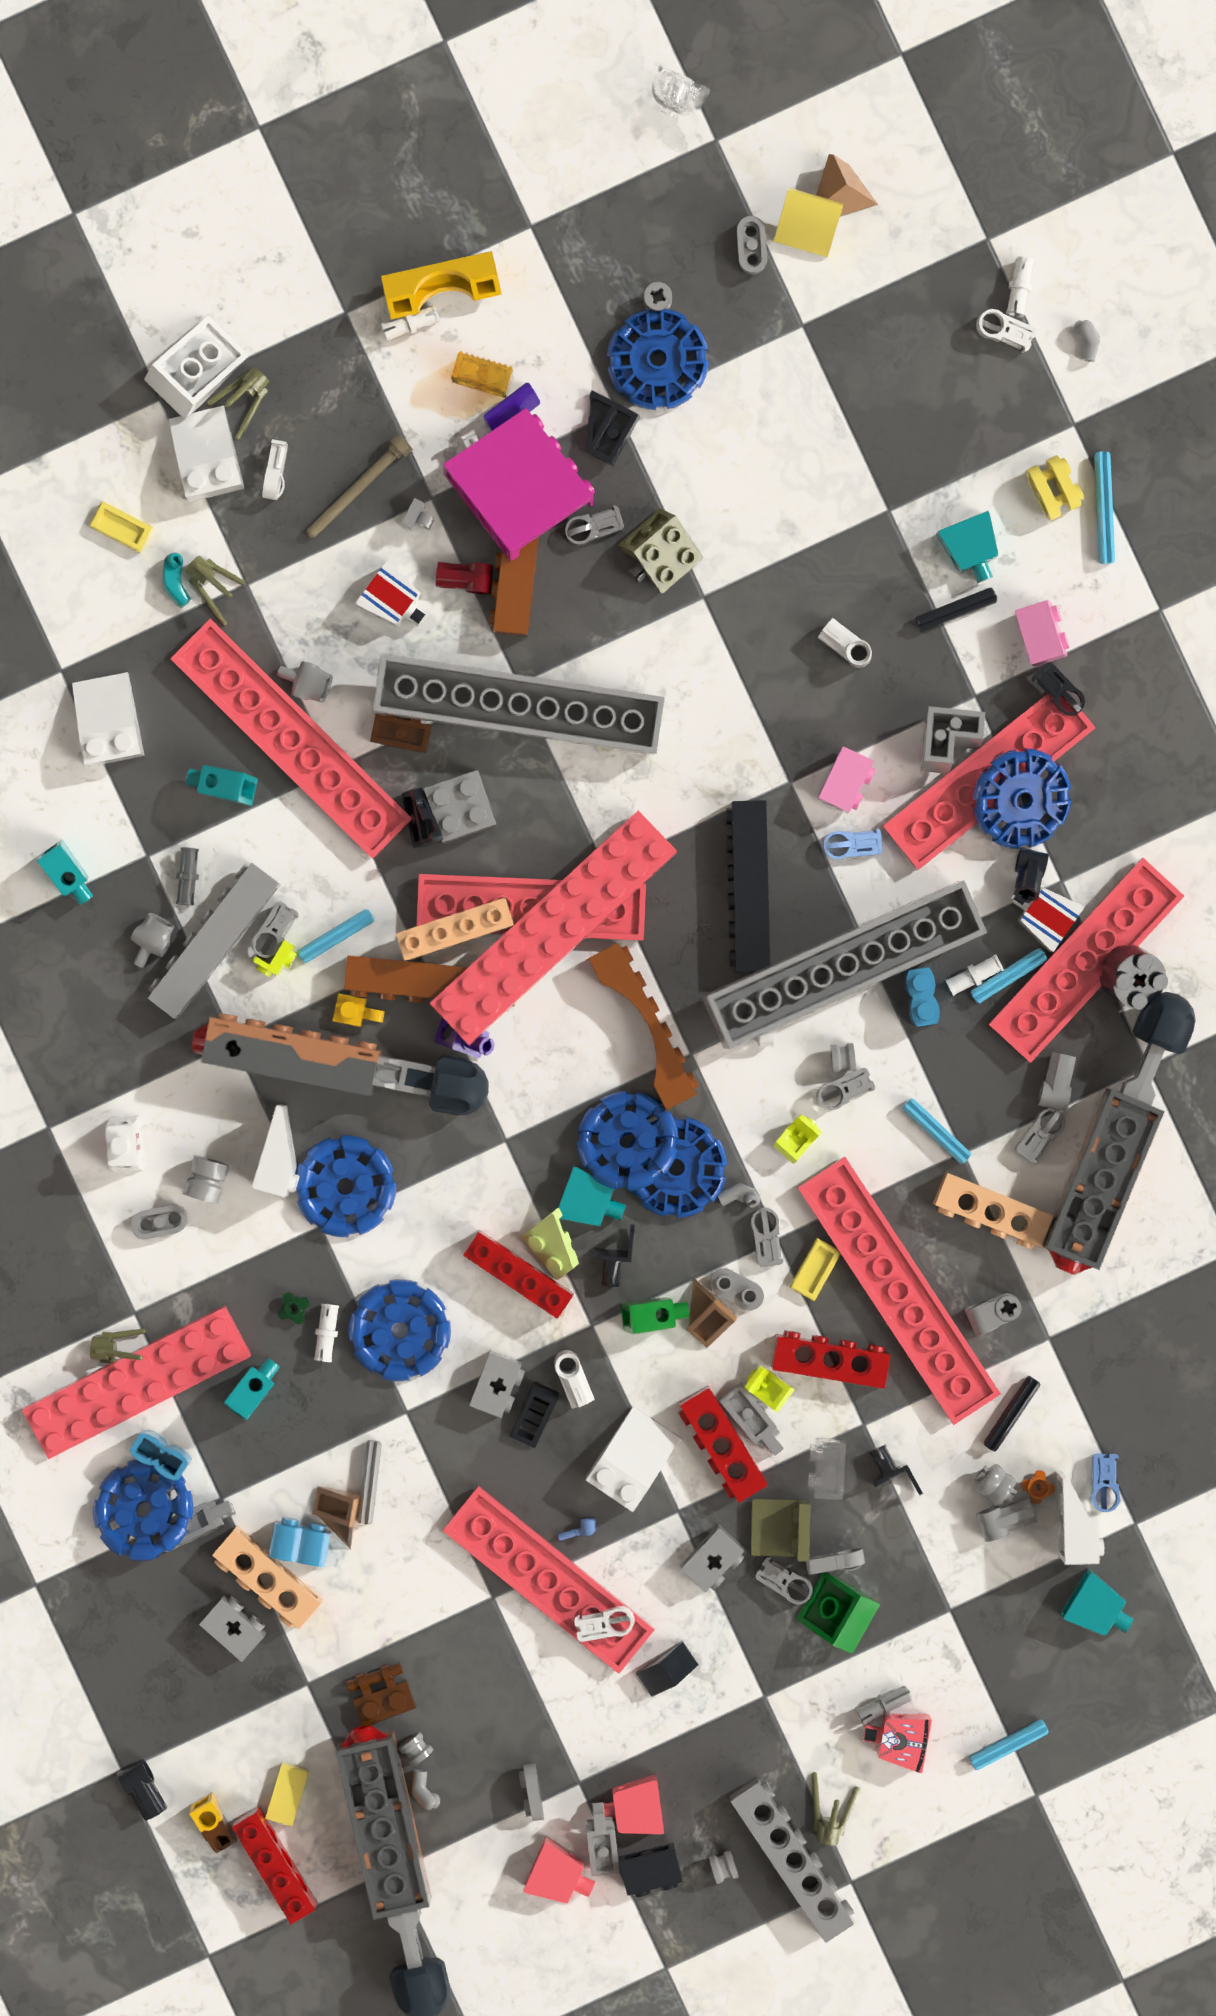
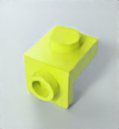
(283, 957)
(797, 1138)
(768, 1388)

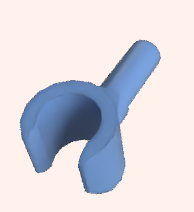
(588, 1527)

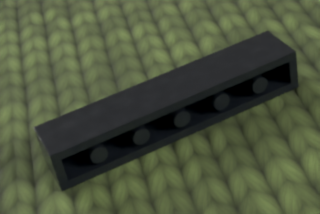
(750, 885)

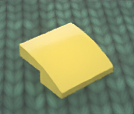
(808, 222)

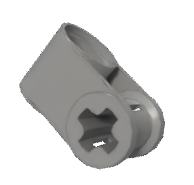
(987, 1314)

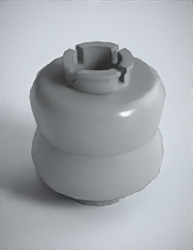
(995, 1485)

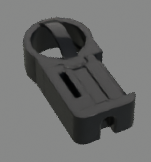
(1055, 685)

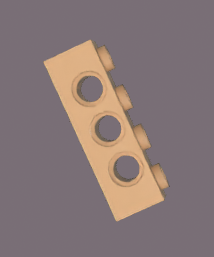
(455, 929)
(1036, 1220)
(283, 1579)

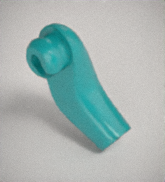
(172, 579)

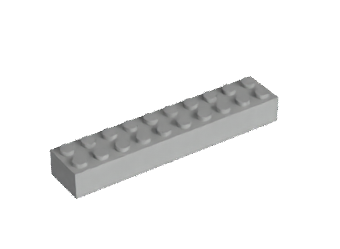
(518, 704)
(843, 964)

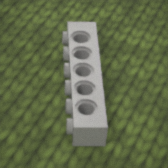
(827, 1923)

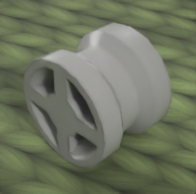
(656, 301)
(843, 1057)
(415, 1749)
(723, 1867)

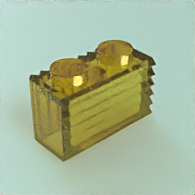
(482, 374)

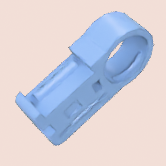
(858, 844)

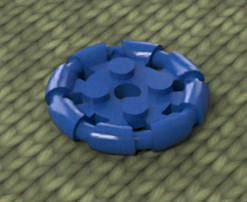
(657, 376)
(1007, 792)
(624, 1124)
(691, 1177)
(362, 1190)
(395, 1347)
(126, 1515)

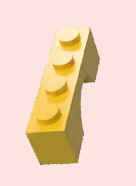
(471, 275)

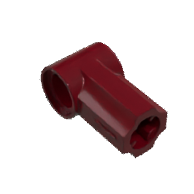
(472, 578)

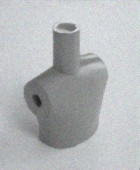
(308, 681)
(152, 937)

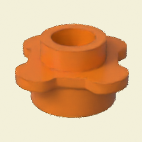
(1038, 1479)

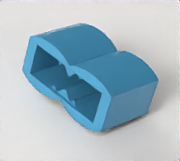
(922, 1005)
(154, 1450)
(299, 1542)

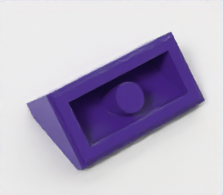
(520, 399)

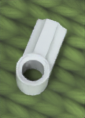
(843, 642)
(573, 1381)

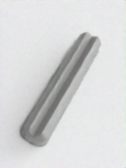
(369, 1482)

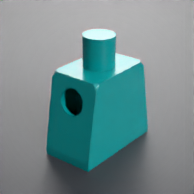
(971, 545)
(230, 785)
(59, 860)
(588, 1200)
(242, 1399)
(1096, 1606)

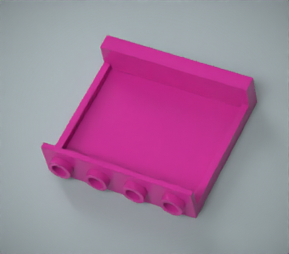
(518, 482)

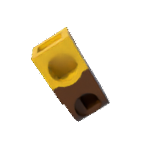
(212, 1823)

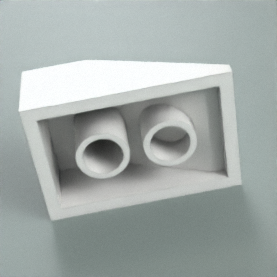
(195, 367)
(206, 454)
(107, 720)
(278, 1162)
(632, 1458)
(1076, 1533)

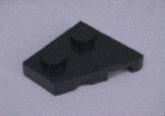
(608, 428)
(423, 825)

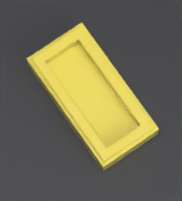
(121, 527)
(815, 1269)
(287, 1794)

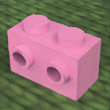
(1042, 632)
(846, 780)

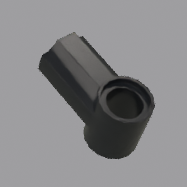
(1030, 871)
(139, 1783)

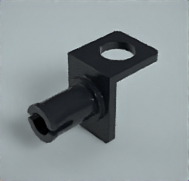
(613, 1260)
(889, 1469)

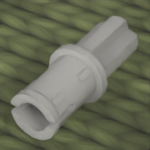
(884, 1704)

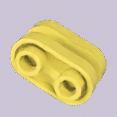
(1059, 471)

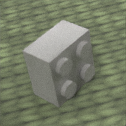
(460, 806)

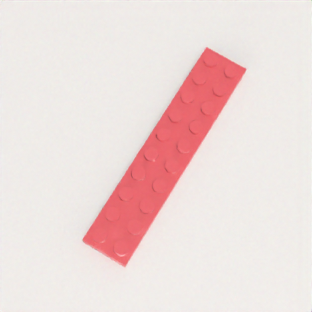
(291, 738)
(553, 928)
(899, 1290)

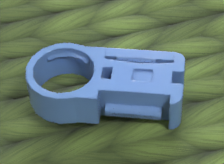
(1102, 1477)

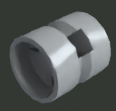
(206, 1179)

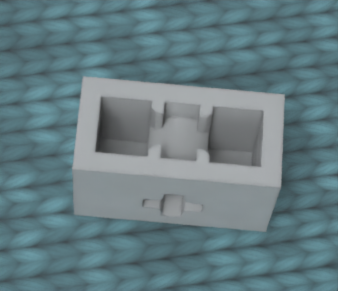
(484, 1396)
(697, 1563)
(239, 1641)

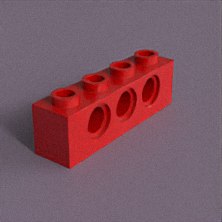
(518, 1274)
(872, 1375)
(706, 1403)
(274, 1865)

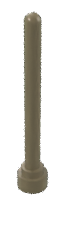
(397, 449)

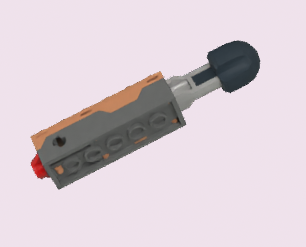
(453, 1084)
(1116, 1144)
(392, 1861)

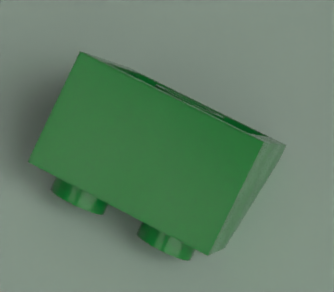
(838, 1612)

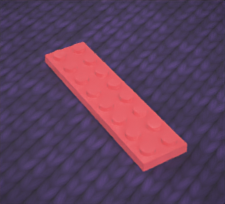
(947, 807)
(451, 894)
(1075, 967)
(135, 1385)
(542, 1574)

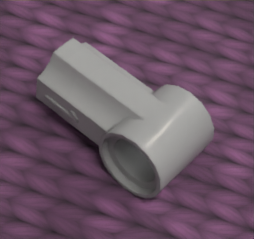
(1056, 1088)
(998, 1521)

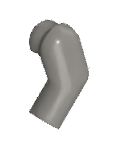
(1091, 338)
(741, 1193)
(421, 1794)

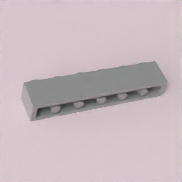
(214, 940)

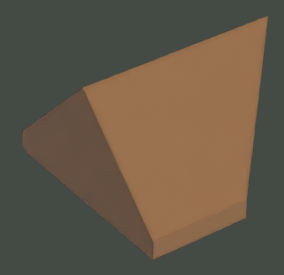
(844, 186)
(708, 1315)
(338, 1511)

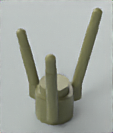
(252, 383)
(202, 572)
(105, 1349)
(829, 1828)

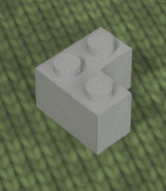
(949, 729)

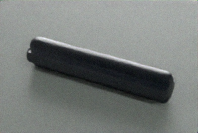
(956, 609)
(1011, 1413)

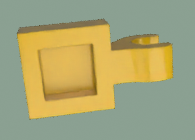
(353, 1010)

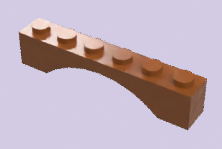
(670, 1077)

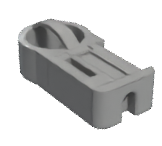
(600, 525)
(276, 926)
(848, 1087)
(1036, 1138)
(767, 1243)
(834, 1561)
(779, 1578)

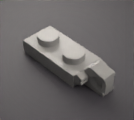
(751, 1418)
(205, 1519)
(602, 1843)

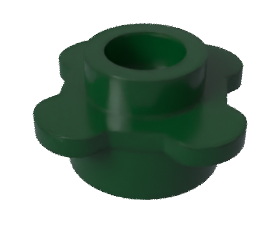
(300, 1304)

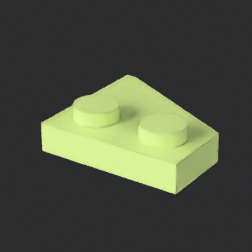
(552, 1245)

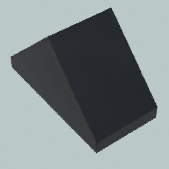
(667, 1669)

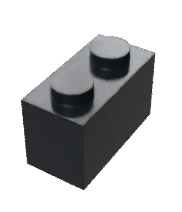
(650, 1870)

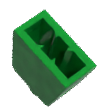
(641, 1314)

